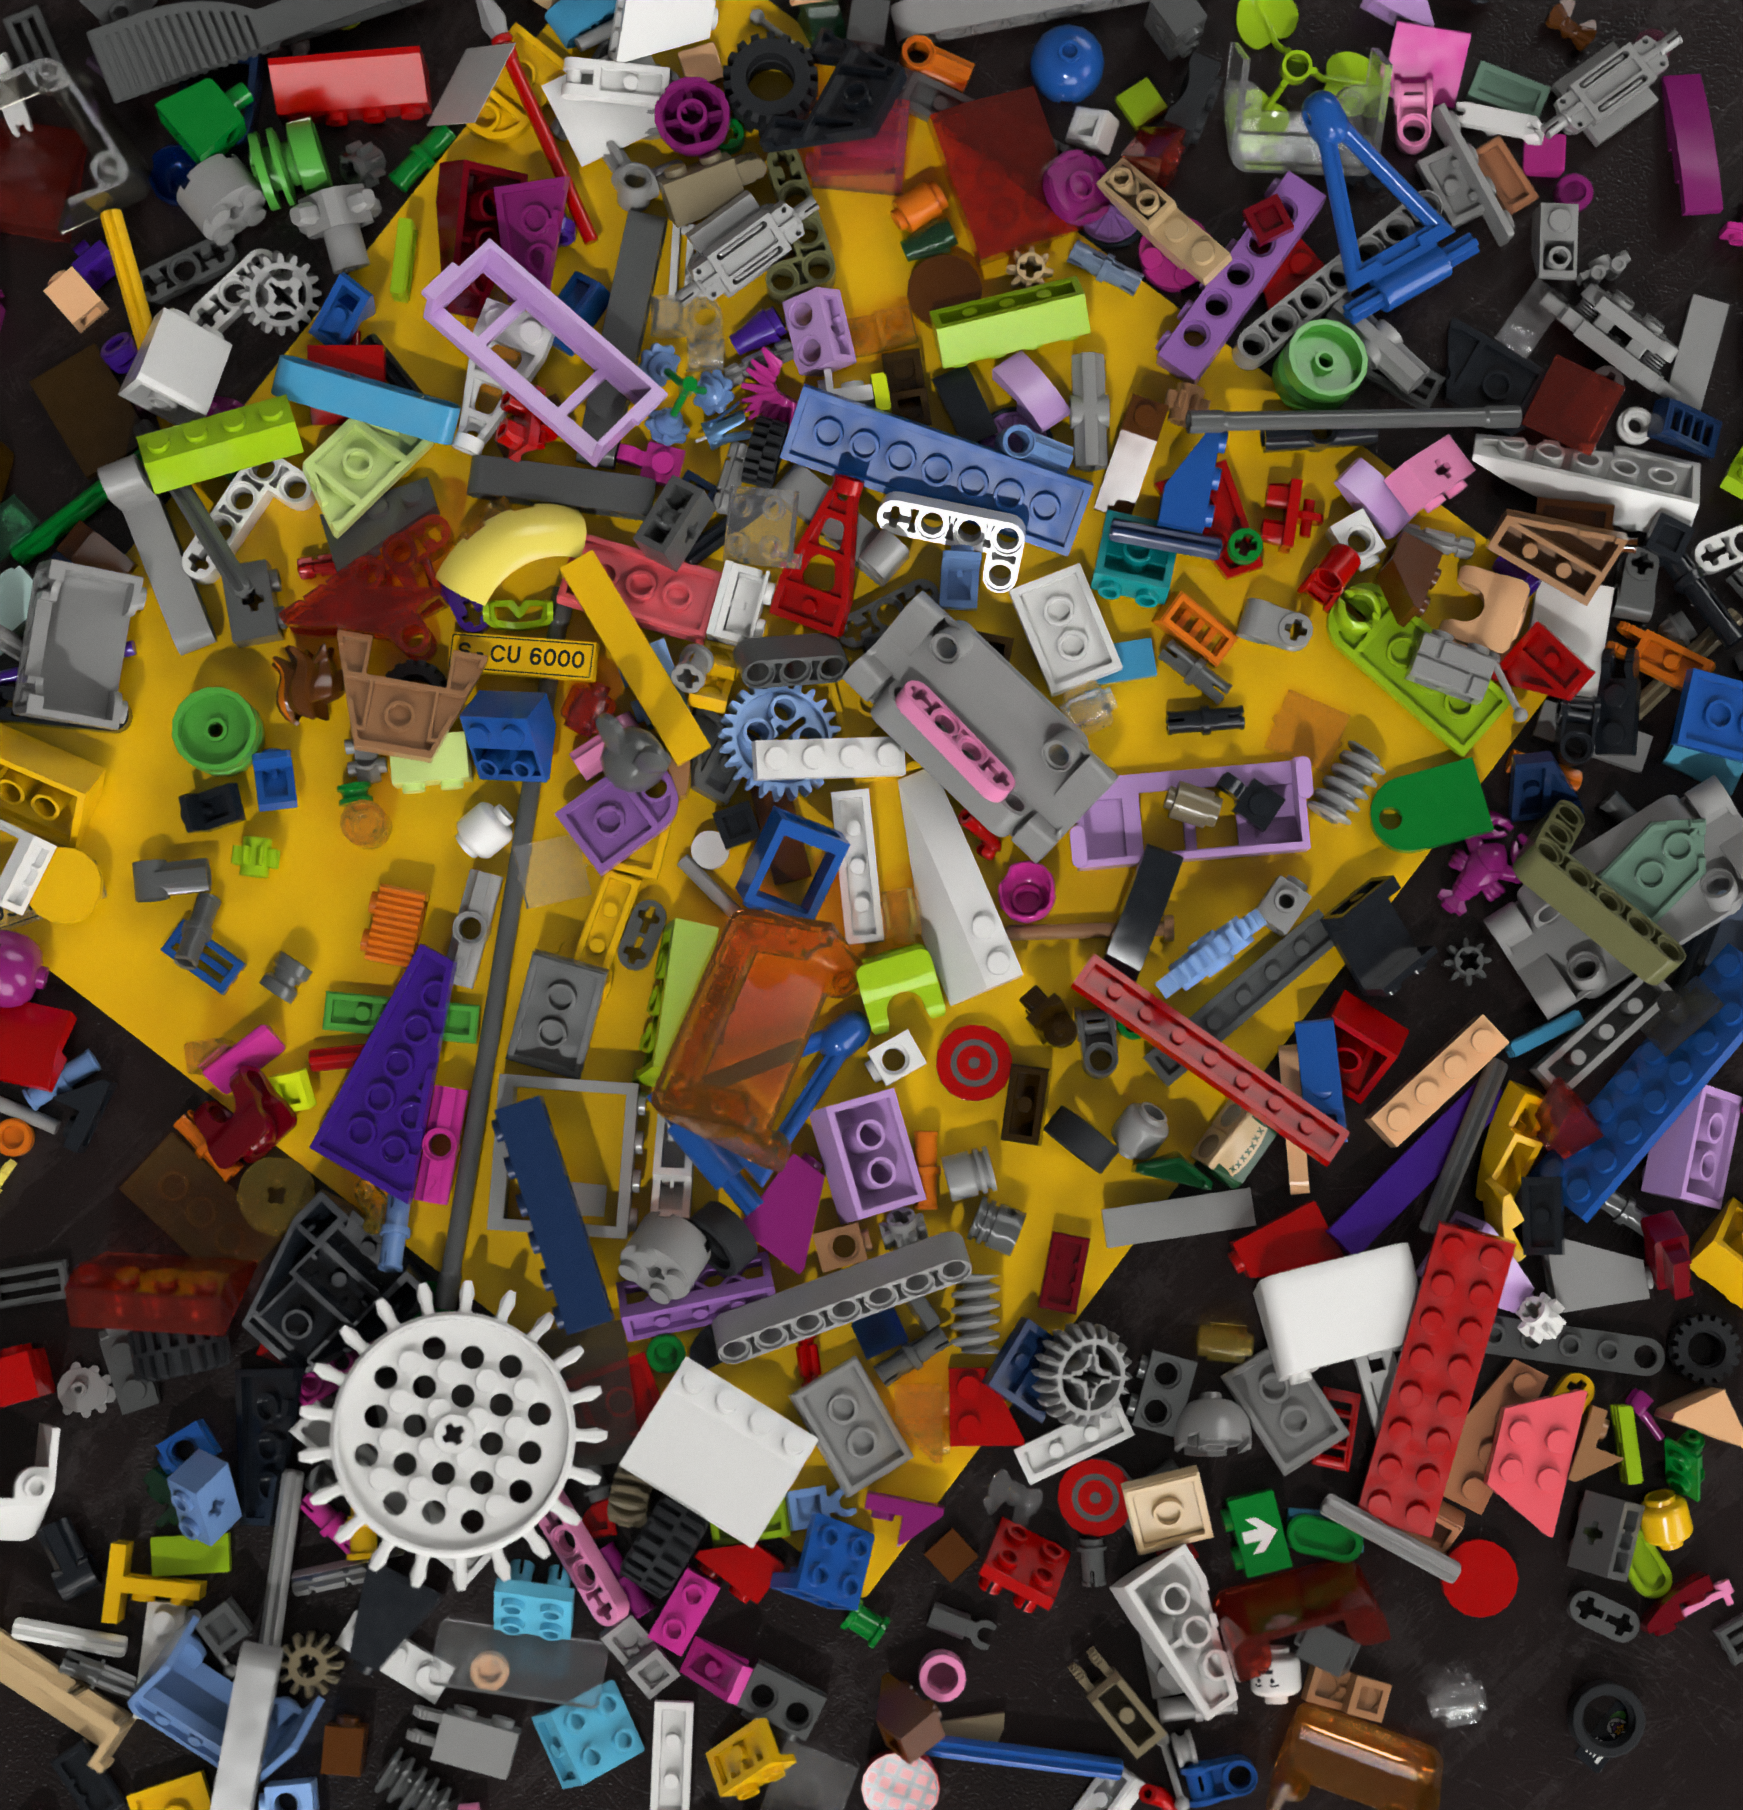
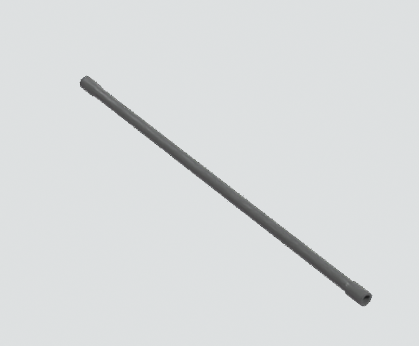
(450, 1274)

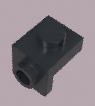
(212, 808)

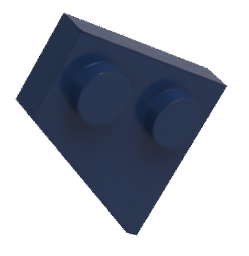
(1537, 786)
(1011, 1370)

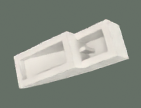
(671, 1176)

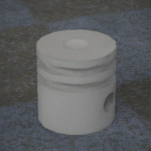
(968, 1173)

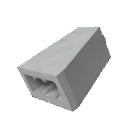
(1594, 1277)

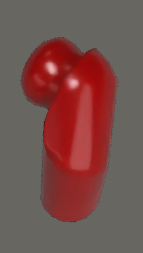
(989, 844)
(1157, 1796)

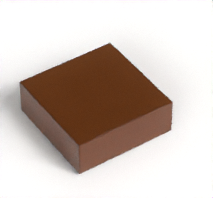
(951, 1554)

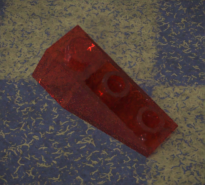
(1156, 153)

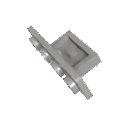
(1459, 180)

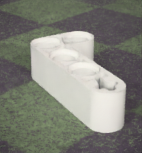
(243, 521)
(951, 534)

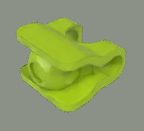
(894, 972)

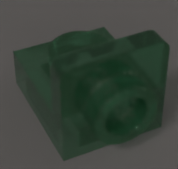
(160, 1492)

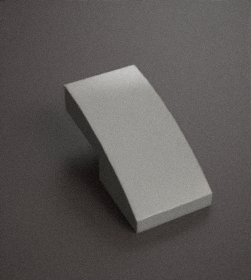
(639, 1655)

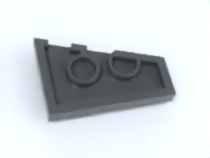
(388, 515)

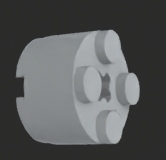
(222, 198)
(664, 1257)

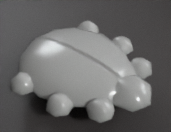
(84, 1390)

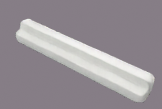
(69, 1637)

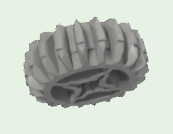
(1091, 1393)

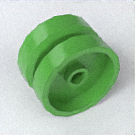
(1320, 366)
(200, 718)

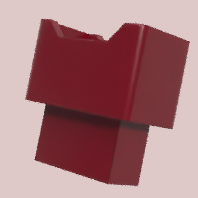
(1667, 1253)

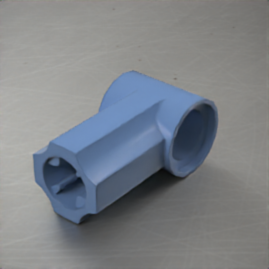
(1036, 448)

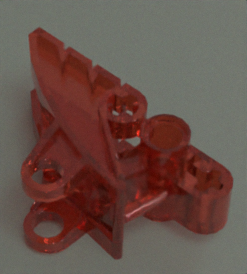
(378, 607)

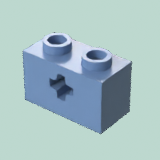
(204, 1497)

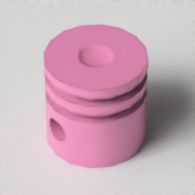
(942, 1675)

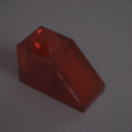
(1565, 1120)

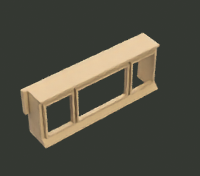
(64, 1698)

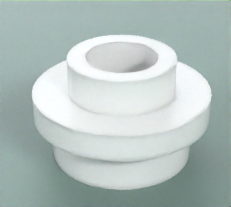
(1637, 414)

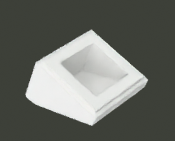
(1092, 130)

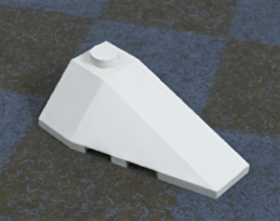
(1175, 1617)

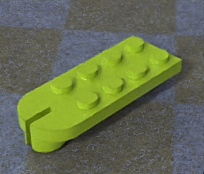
(1384, 653)

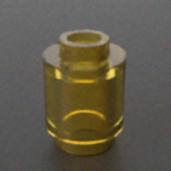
(900, 916)
(1224, 1342)

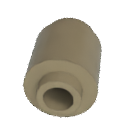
(1193, 805)

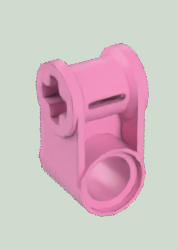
(1412, 108)

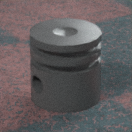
(996, 1226)

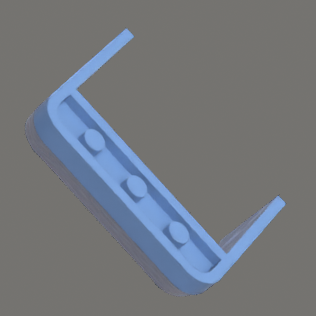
(193, 1704)

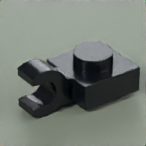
(1254, 802)

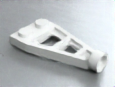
(522, 335)

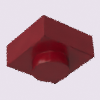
(1268, 220)

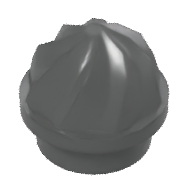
(1677, 629)

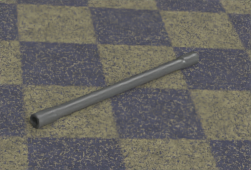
(1219, 421)

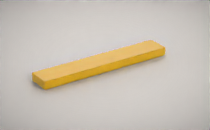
(635, 658)

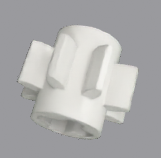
(1541, 1317)

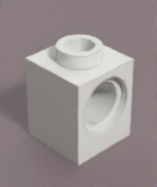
(1359, 525)
(906, 1045)

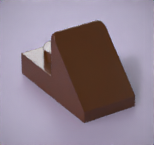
(90, 549)

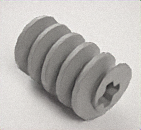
(1346, 784)
(976, 1315)

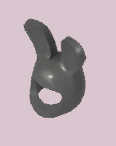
(630, 755)

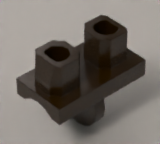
(1049, 1018)

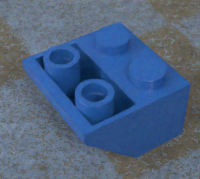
(510, 735)

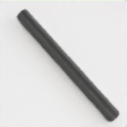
(206, 531)

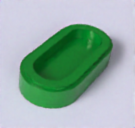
(1322, 1538)

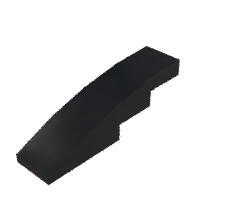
(1142, 910)

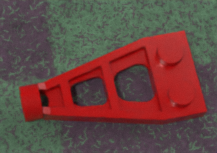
(809, 604)

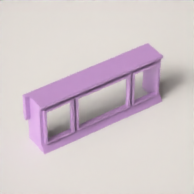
(559, 320)

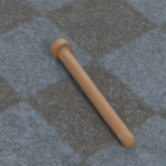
(1079, 930)

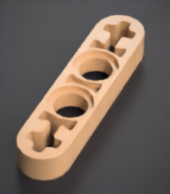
(1296, 1157)

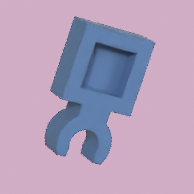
(811, 1500)

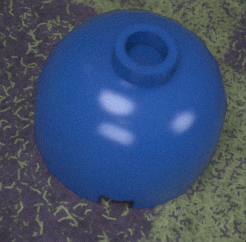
(1067, 63)

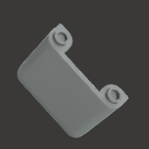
(76, 644)

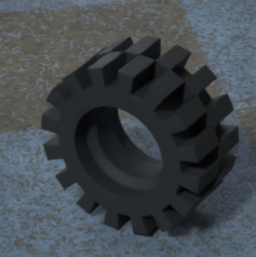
(764, 452)

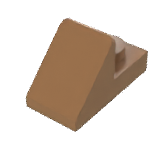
(1587, 1458)

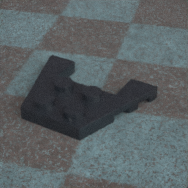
(850, 104)

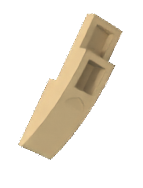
(1162, 222)

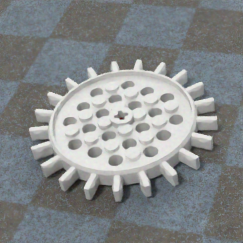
(502, 1517)

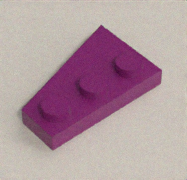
(531, 223)

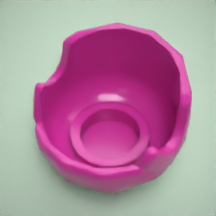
(1027, 892)

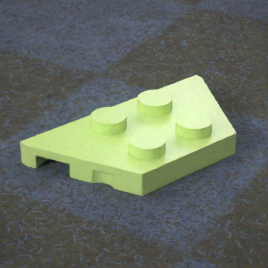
(358, 469)

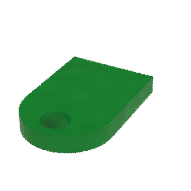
(1433, 807)

